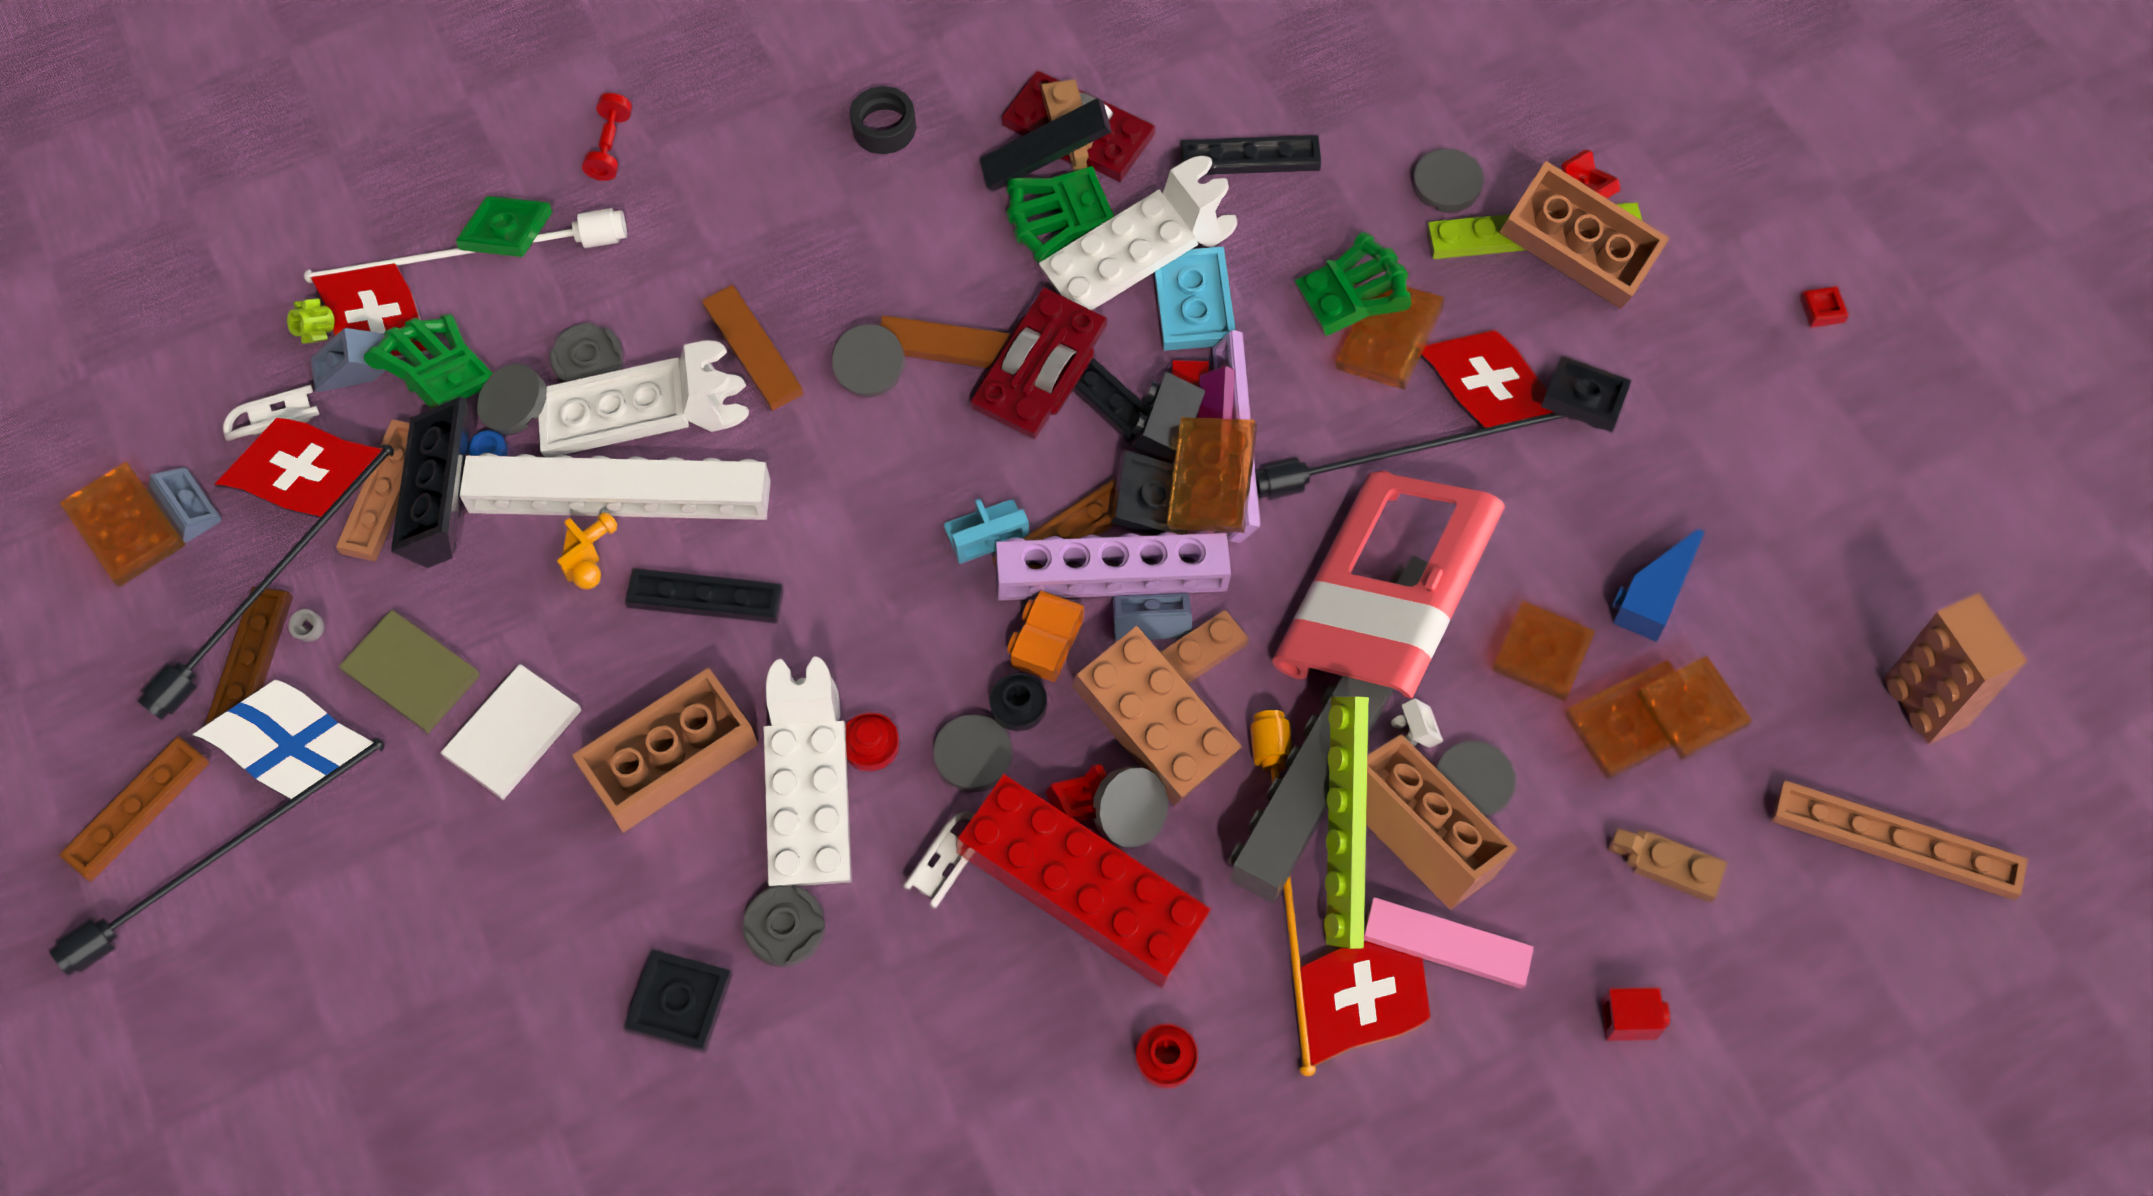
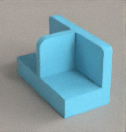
(979, 531)

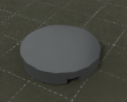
(1448, 180)
(585, 352)
(868, 360)
(511, 399)
(972, 753)
(1480, 775)
(1130, 806)
(784, 926)

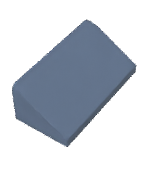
(183, 502)
(1154, 614)

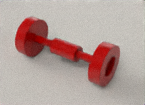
(598, 163)

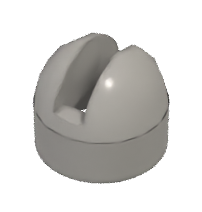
(302, 633)

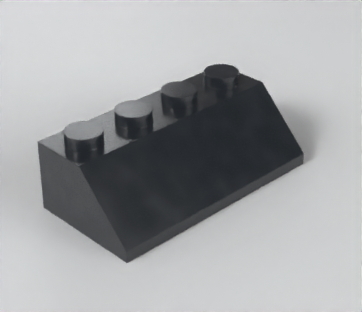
(432, 484)

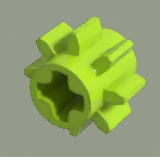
(310, 321)

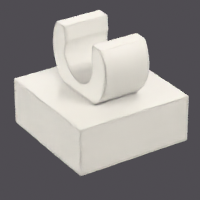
(1420, 722)

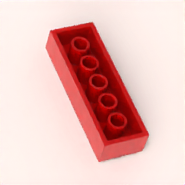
(1082, 880)

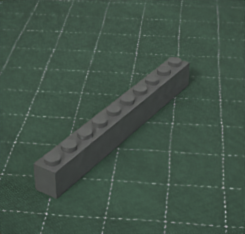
(1301, 796)

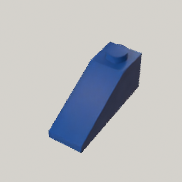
(1654, 590)

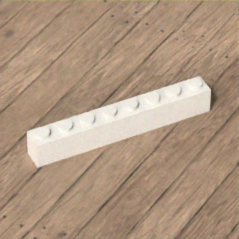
(616, 487)

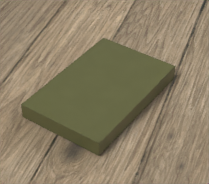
(409, 671)

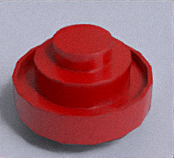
(871, 741)
(1166, 1056)

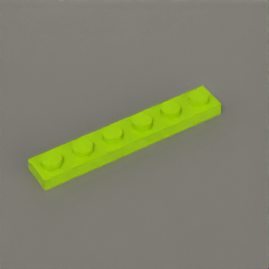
(1480, 235)
(1346, 822)

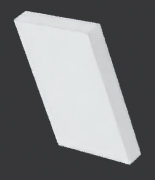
(511, 731)

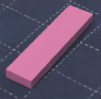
(1448, 943)

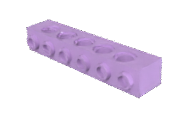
(1097, 579)

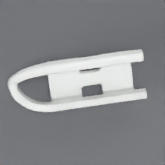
(262, 416)
(930, 880)

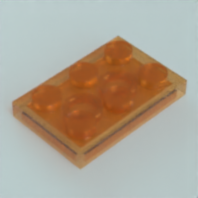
(1391, 343)
(1212, 474)
(122, 524)
(1618, 726)

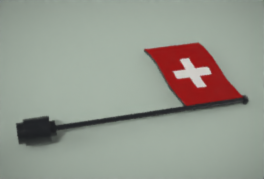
(1481, 375)
(296, 471)

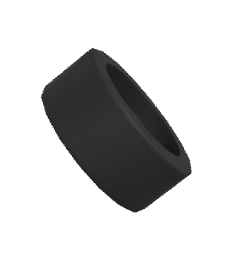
(883, 99)

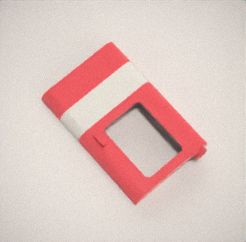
(1381, 627)

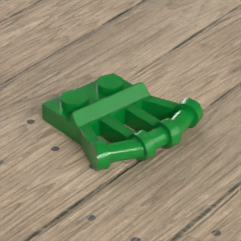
(1080, 206)
(1331, 291)
(433, 380)

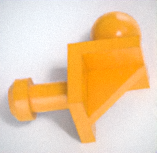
(579, 554)

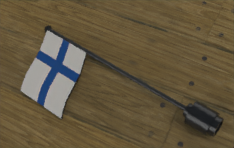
(280, 743)

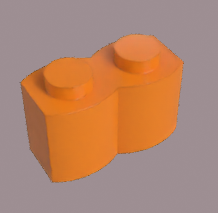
(1046, 636)

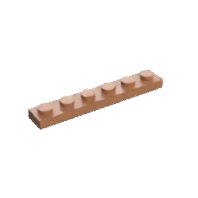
(1900, 840)

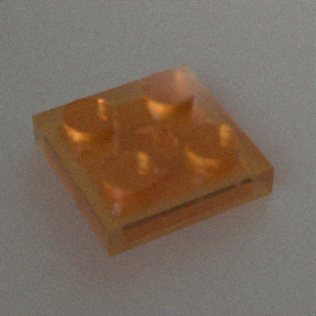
(1543, 650)
(1694, 707)

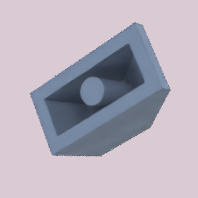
(342, 360)

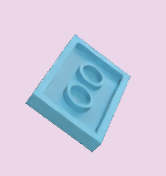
(1194, 299)

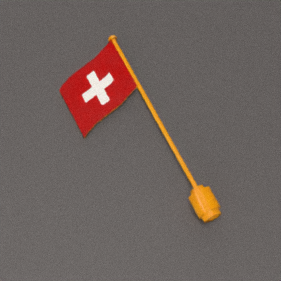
(1349, 993)

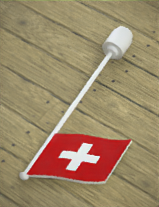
(378, 297)

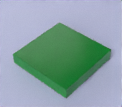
(504, 226)

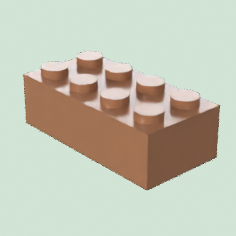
(1584, 235)
(1954, 668)
(1155, 714)
(665, 749)
(1431, 823)

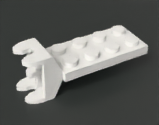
(1142, 237)
(641, 402)
(806, 779)

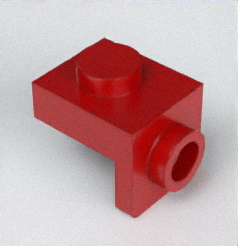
(1583, 169)
(1077, 795)

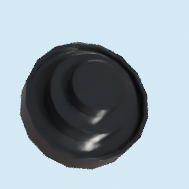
(1018, 702)

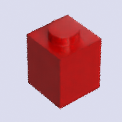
(1634, 1014)

